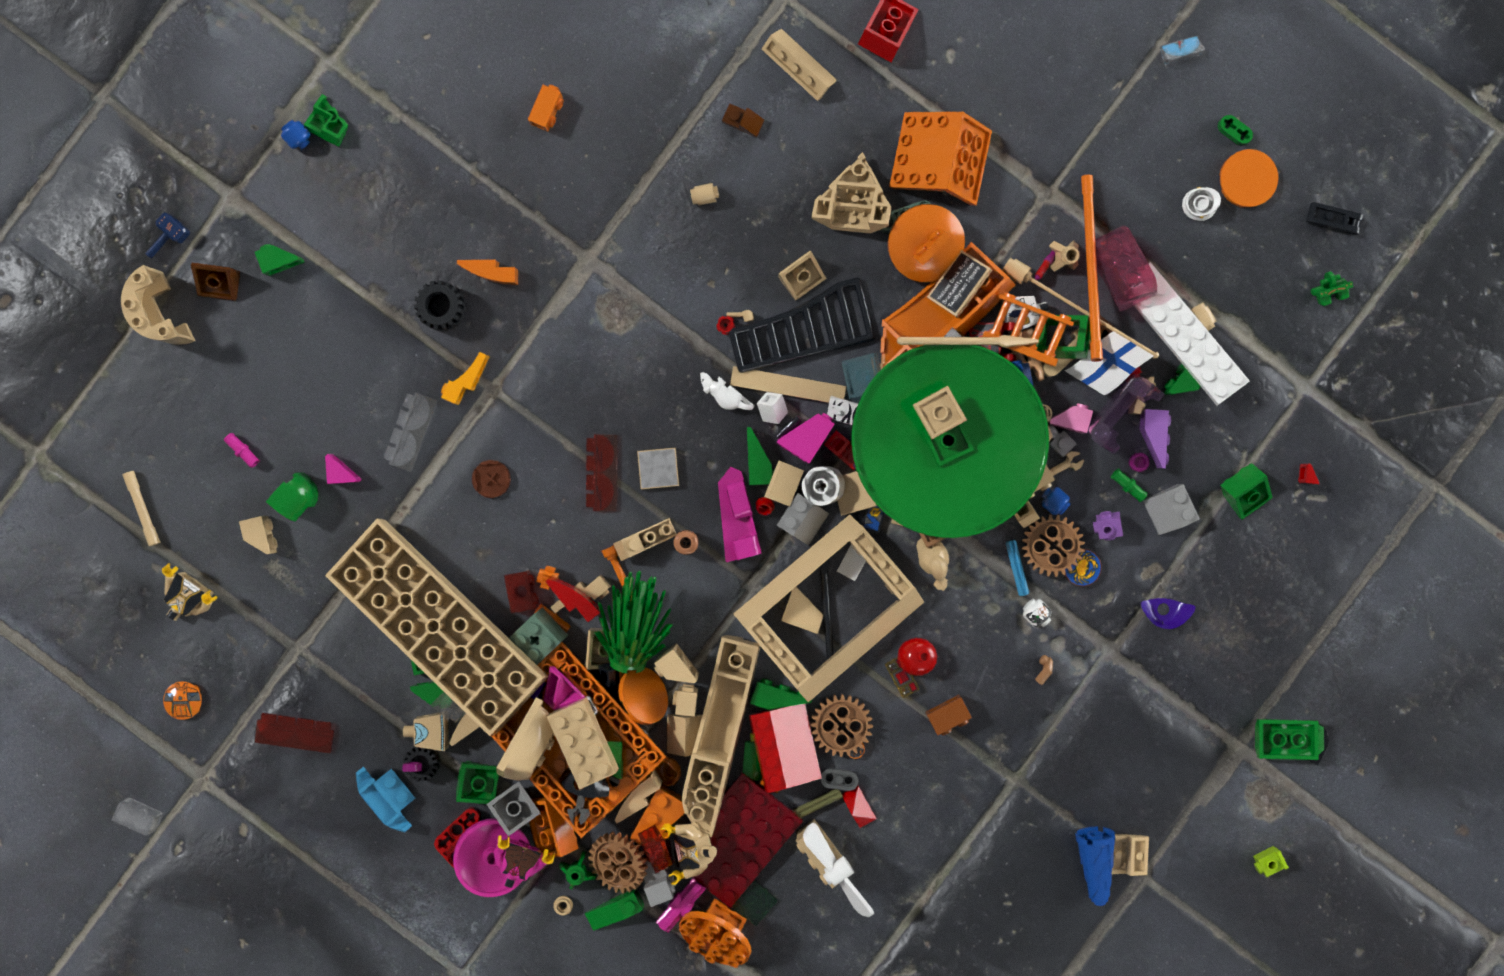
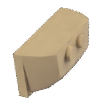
(528, 745)

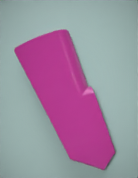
(736, 516)

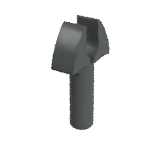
(584, 813)

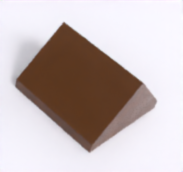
(215, 281)

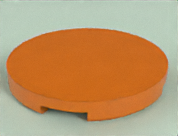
(1248, 178)
(643, 696)

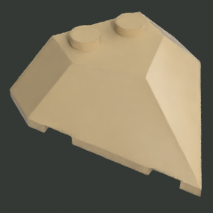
(853, 201)

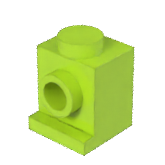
(1265, 857)

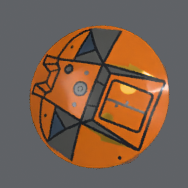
(182, 700)

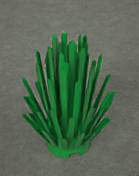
(631, 636)

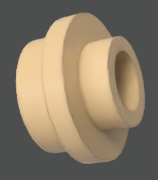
(560, 910)

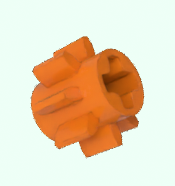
(544, 574)

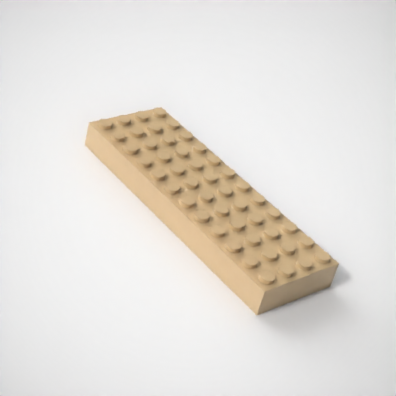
(436, 626)

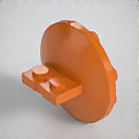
(925, 242)
(716, 933)

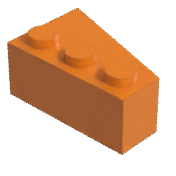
(663, 808)

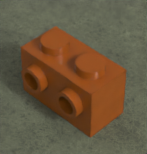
(948, 715)

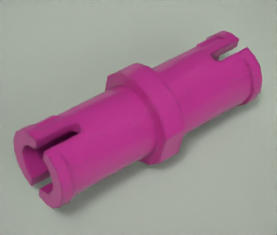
(241, 450)

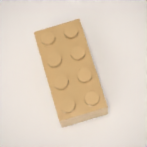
(583, 743)

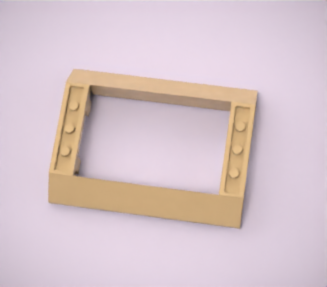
(895, 581)

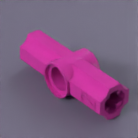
(680, 905)

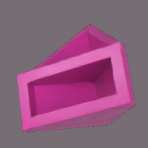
(560, 690)

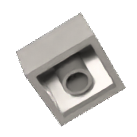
(1171, 509)
(802, 519)

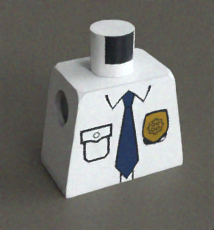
(1032, 318)

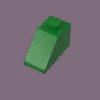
(275, 260)
(427, 691)

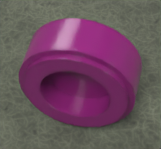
(1139, 462)
(412, 767)

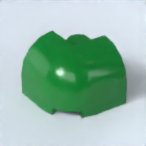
(294, 496)

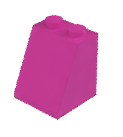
(807, 437)

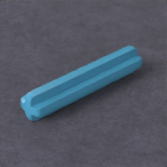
(1017, 568)

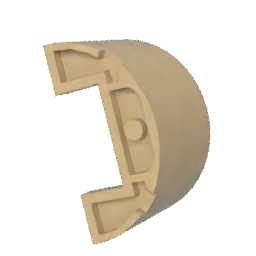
(143, 312)

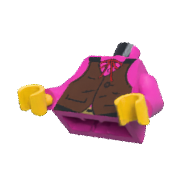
(519, 860)

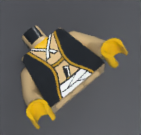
(185, 594)
(692, 850)

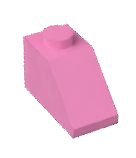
(1073, 418)

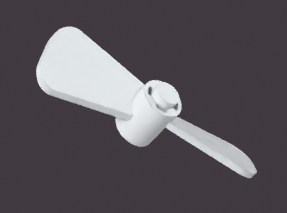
(836, 870)

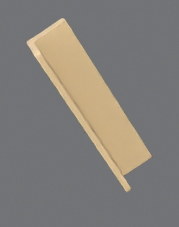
(798, 64)

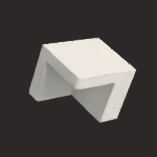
(772, 407)

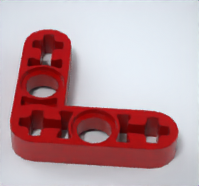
(446, 851)

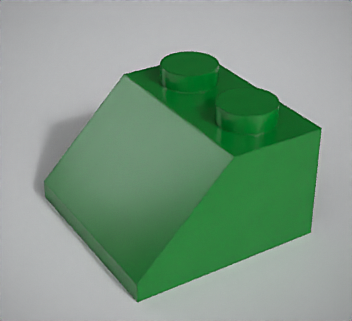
(1247, 490)

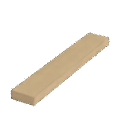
(787, 385)

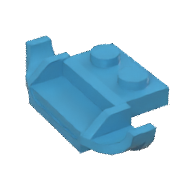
(385, 797)

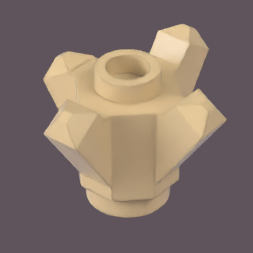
(1065, 255)

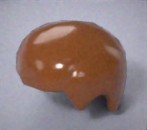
(669, 771)

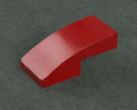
(841, 448)

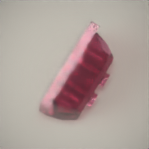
(1124, 268)

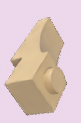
(595, 589)

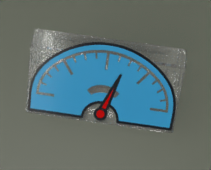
(1181, 50)

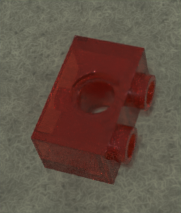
(517, 602)
(655, 849)

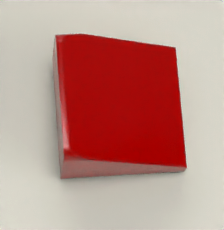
(1307, 474)

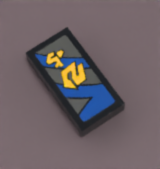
(873, 519)

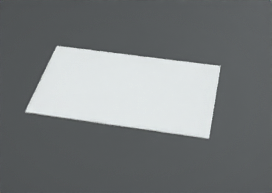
(851, 564)

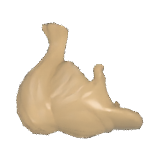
(934, 561)

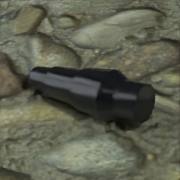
(789, 426)

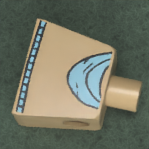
(429, 732)

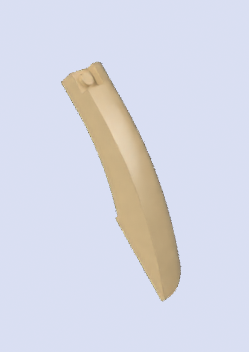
(719, 731)

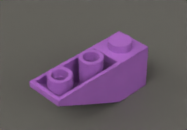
(1155, 433)

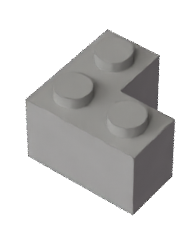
(658, 885)

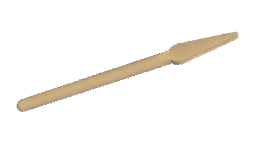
(1003, 341)

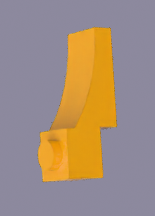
(454, 390)

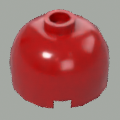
(917, 656)

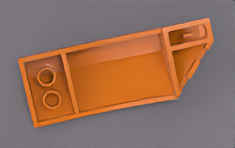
(926, 319)

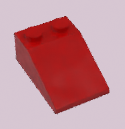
(888, 28)

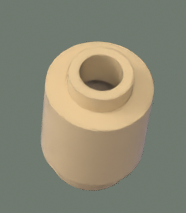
(704, 194)
(1204, 315)

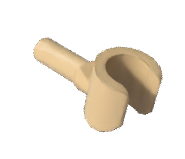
(747, 315)

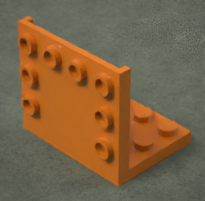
(941, 154)

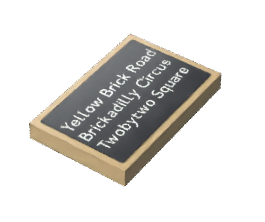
(959, 284)

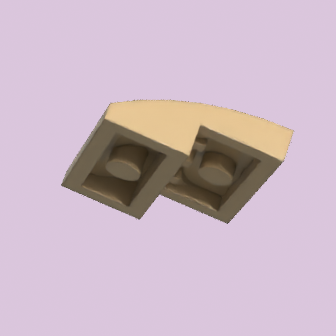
(1131, 854)

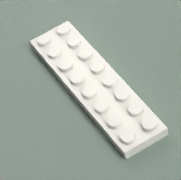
(1191, 342)

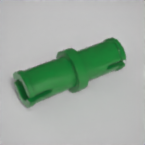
(1129, 485)

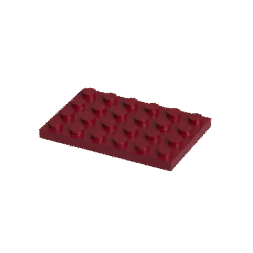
(746, 837)

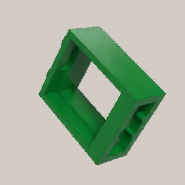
(1083, 339)

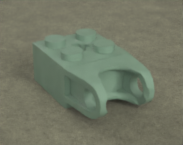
(538, 636)

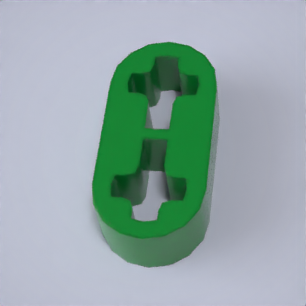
(1235, 130)

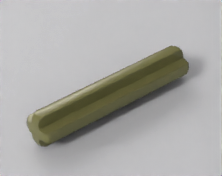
(818, 803)

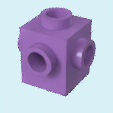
(1108, 525)

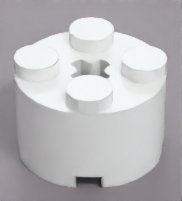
(823, 496)

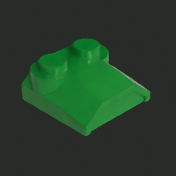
(476, 783)

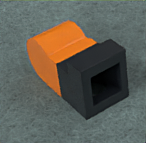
(612, 675)

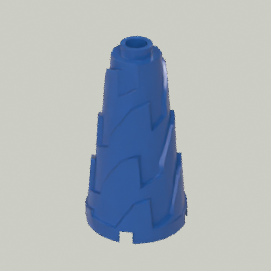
(1097, 857)

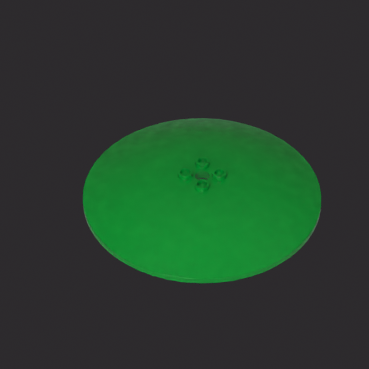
(993, 454)

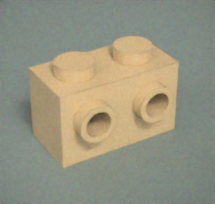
(685, 700)

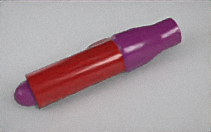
(1045, 265)

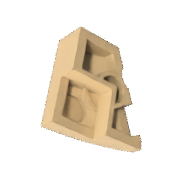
(802, 612)

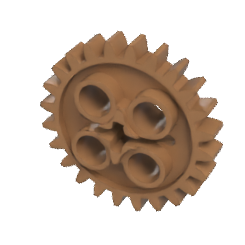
(1041, 559)
(829, 736)
(618, 862)

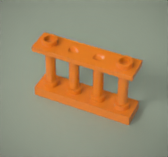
(1048, 356)

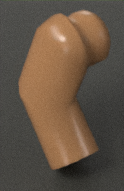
(1047, 663)

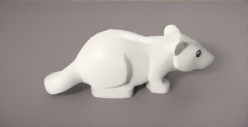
(726, 397)

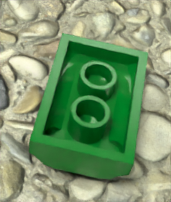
(1288, 739)

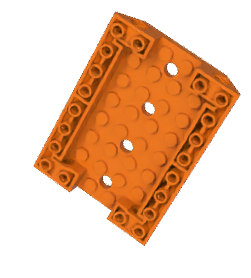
(638, 751)

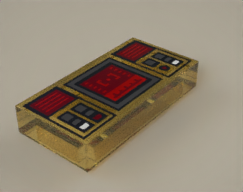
(904, 682)

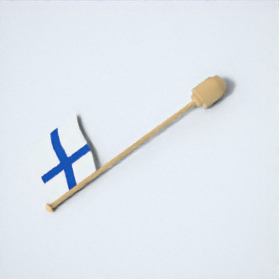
(1120, 351)

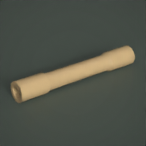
(134, 489)

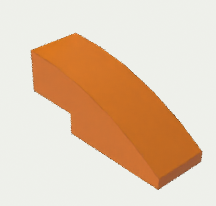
(491, 271)

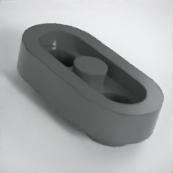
(838, 779)

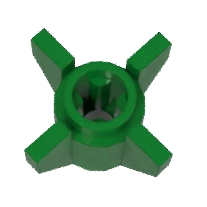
(579, 868)

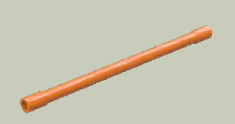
(1096, 344)

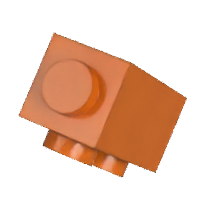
(545, 107)

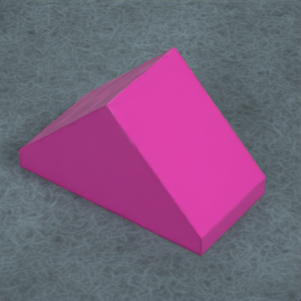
(338, 472)

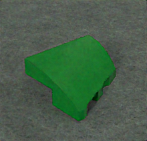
(326, 122)

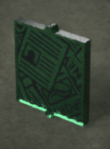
(755, 903)

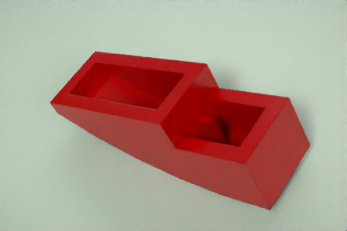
(573, 597)

